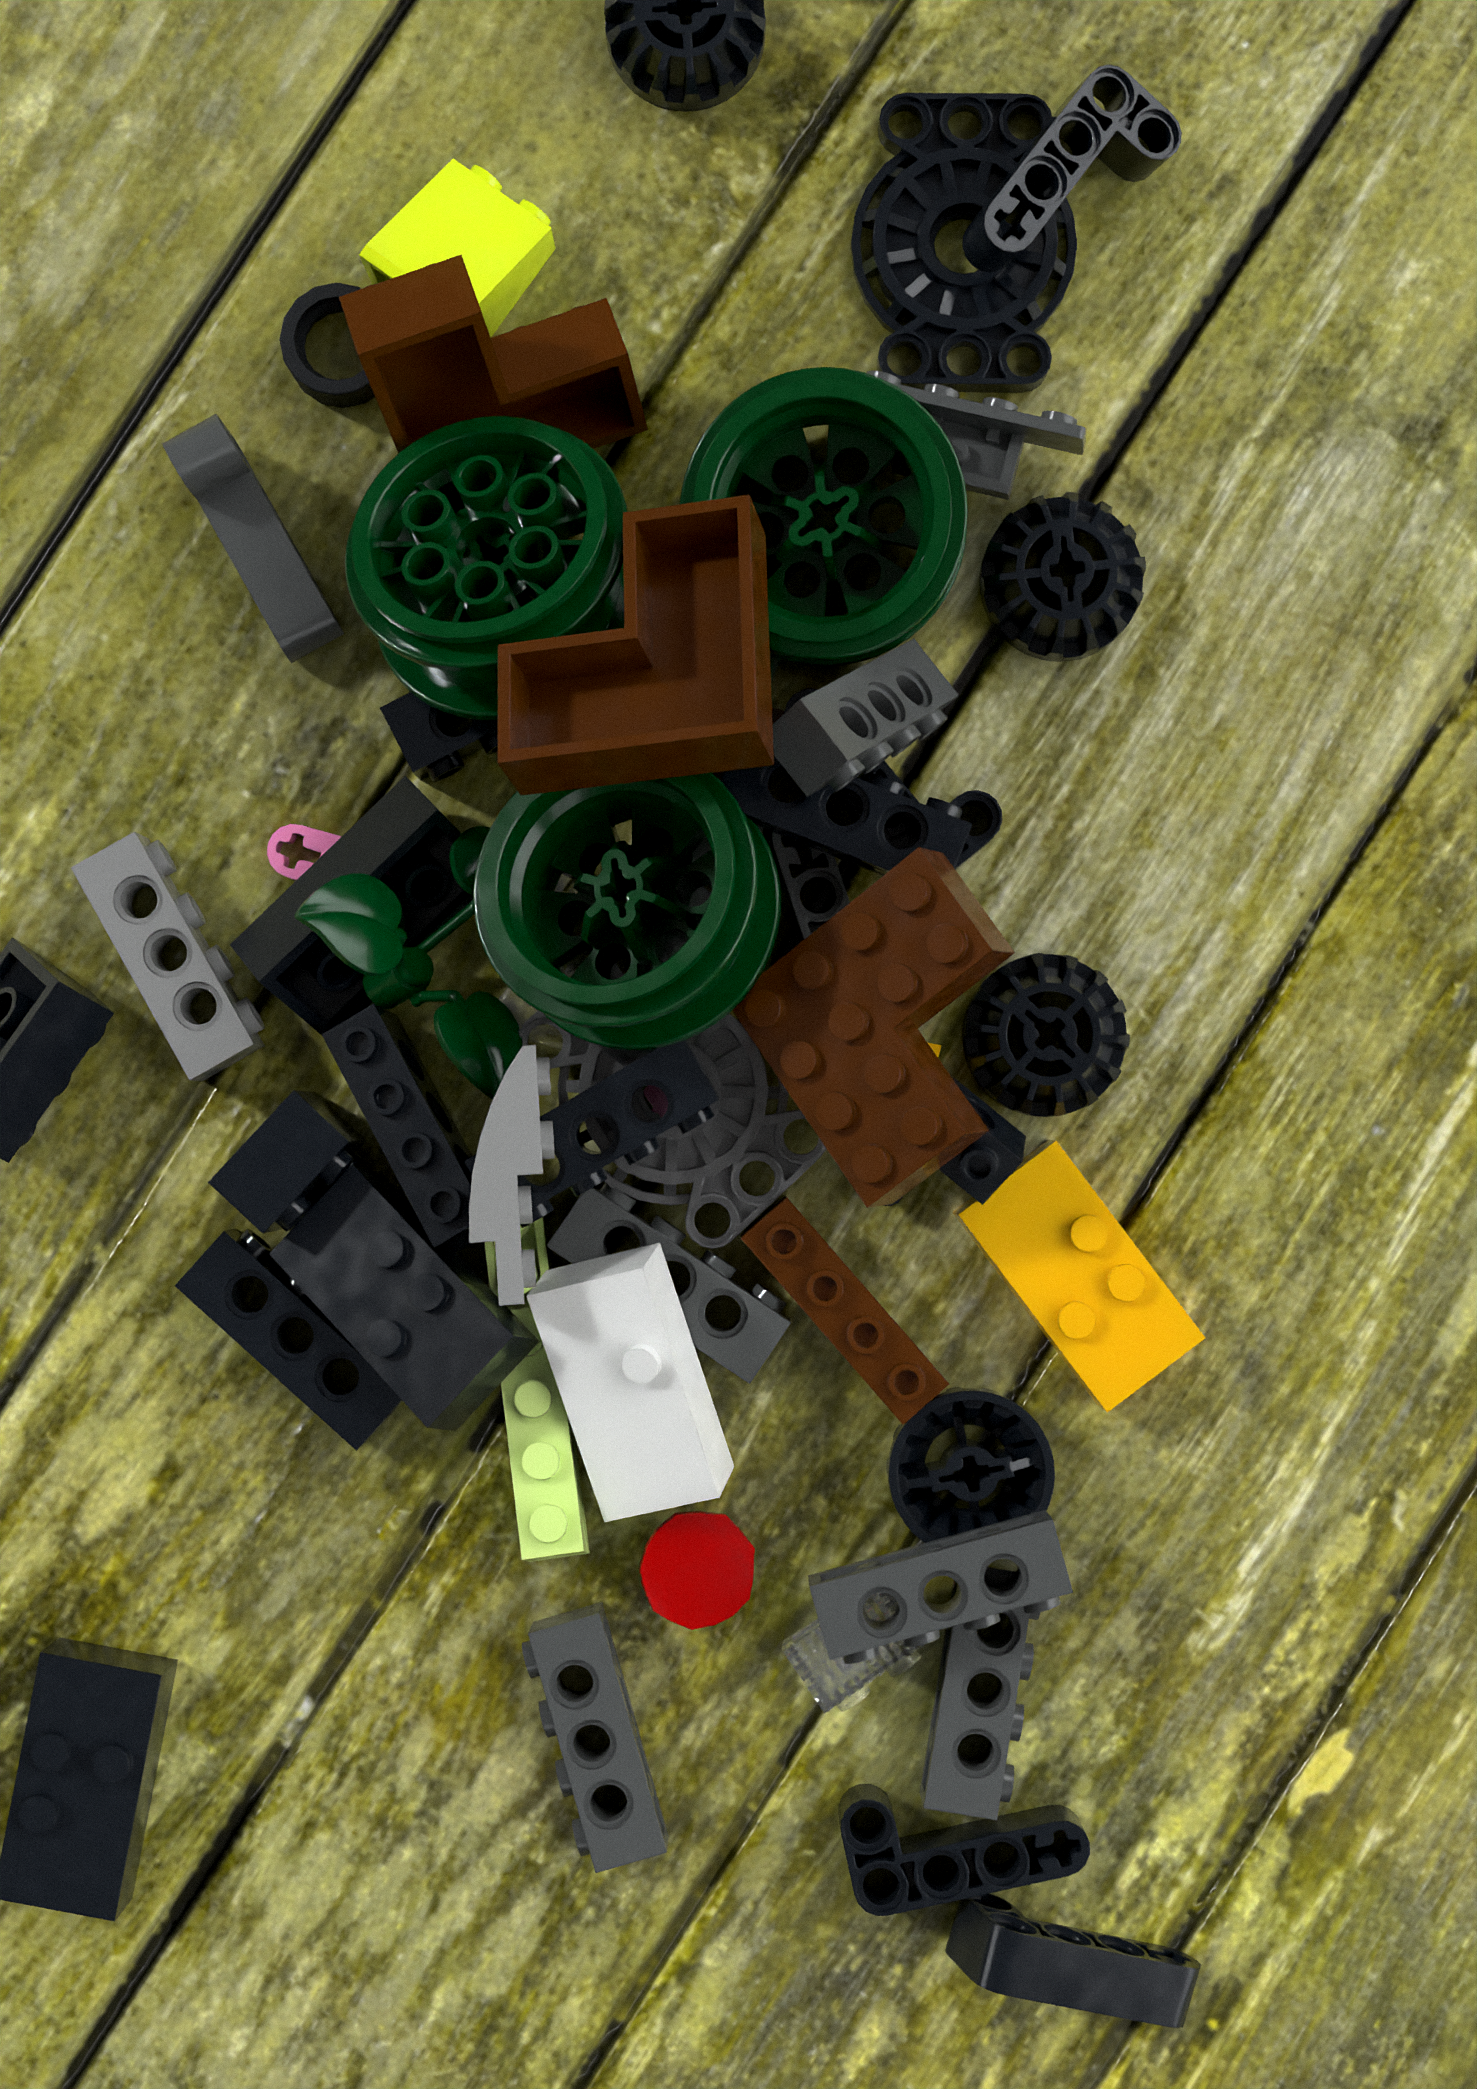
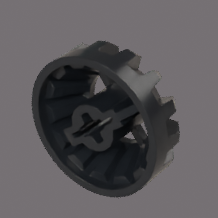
(690, 63)
(1068, 629)
(1005, 998)
(1023, 1461)

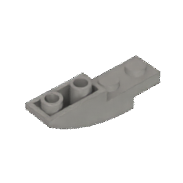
(510, 1146)

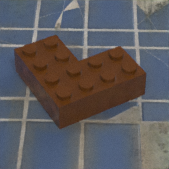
(438, 366)
(670, 689)
(846, 1018)

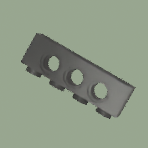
(862, 719)
(738, 1347)
(964, 1557)
(977, 1784)
(607, 1834)

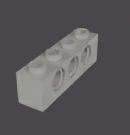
(110, 885)

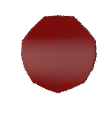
(697, 1569)

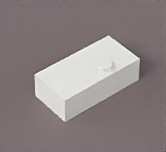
(631, 1382)

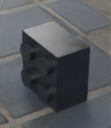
(288, 1162)

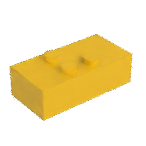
(1080, 1276)

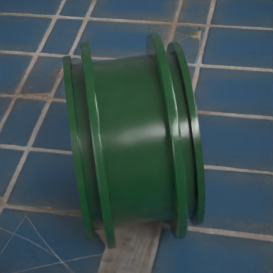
(863, 419)
(449, 496)
(569, 832)

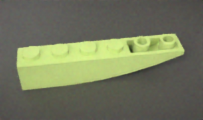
(540, 1435)

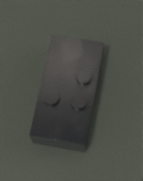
(401, 1301)
(85, 1778)

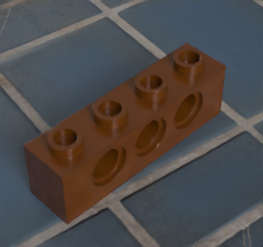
(844, 1310)

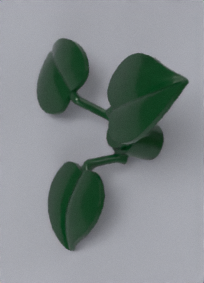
(360, 926)

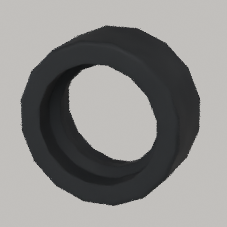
(296, 325)

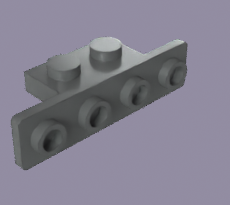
(990, 434)

